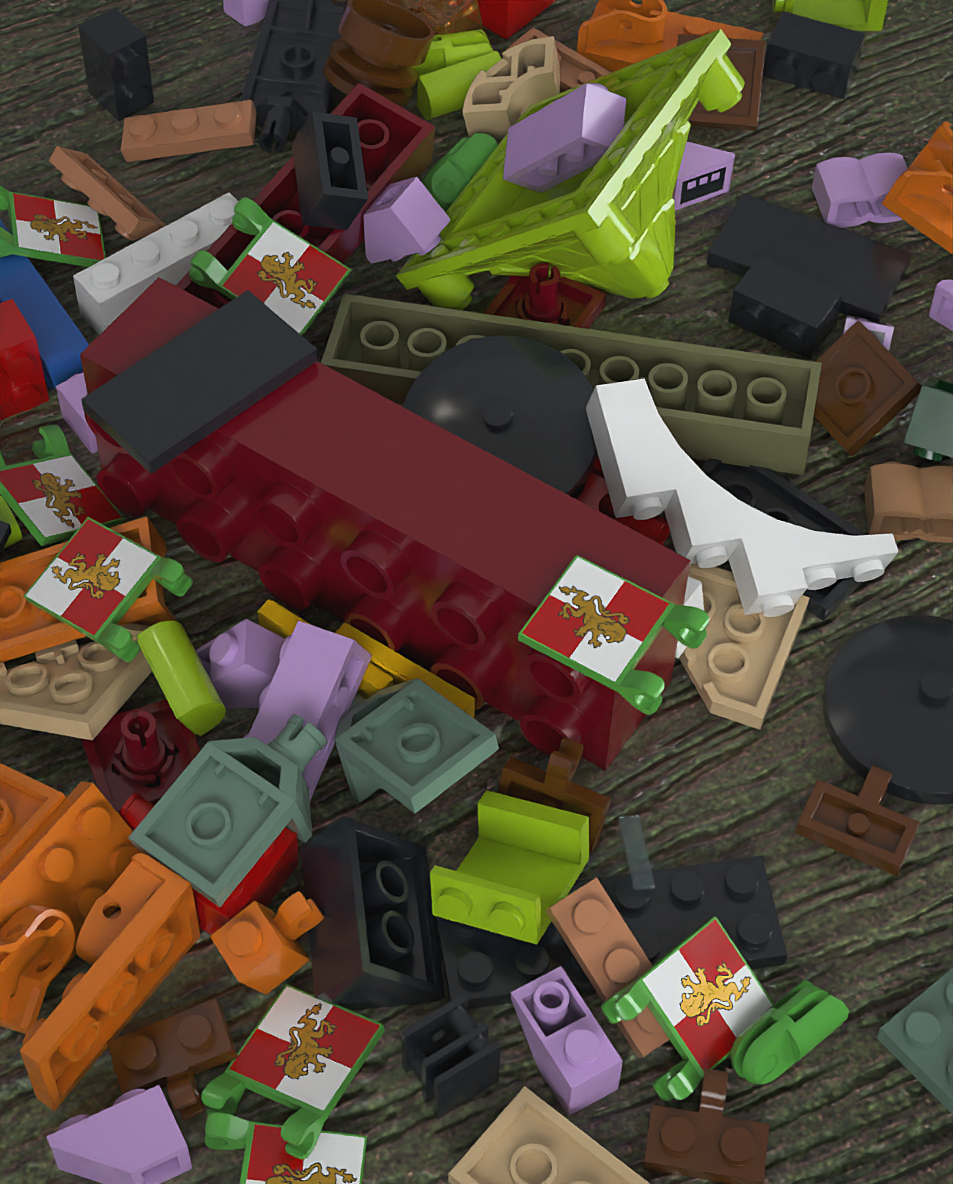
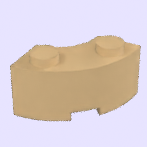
(507, 89)

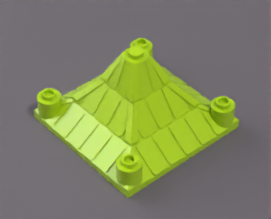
(604, 224)

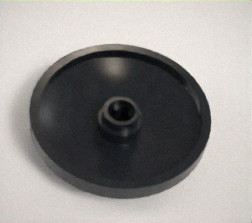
(513, 403)
(894, 705)

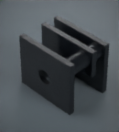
(450, 1056)

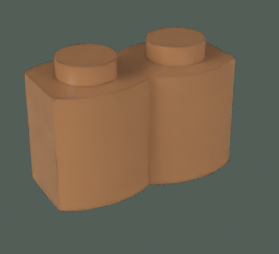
(910, 501)

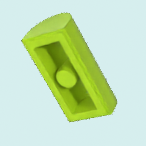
(446, 88)
(182, 676)

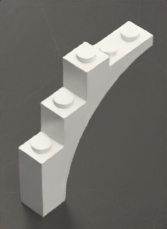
(709, 525)

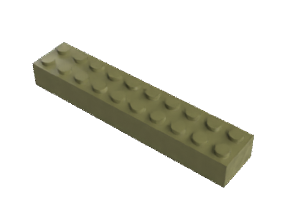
(710, 398)

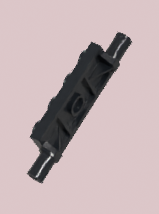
(288, 66)

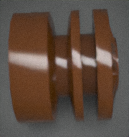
(378, 49)

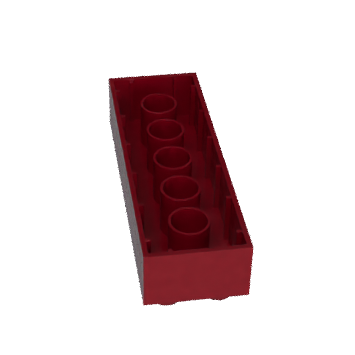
(390, 531)

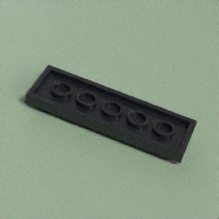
(735, 891)

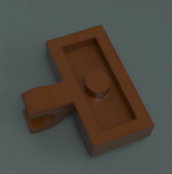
(555, 787)
(859, 823)
(173, 1053)
(705, 1141)

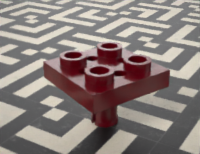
(548, 299)
(140, 744)

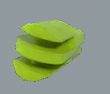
(453, 49)

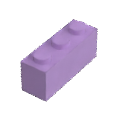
(563, 137)
(315, 681)

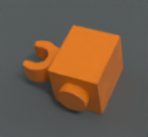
(264, 944)

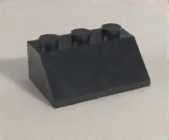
(377, 921)

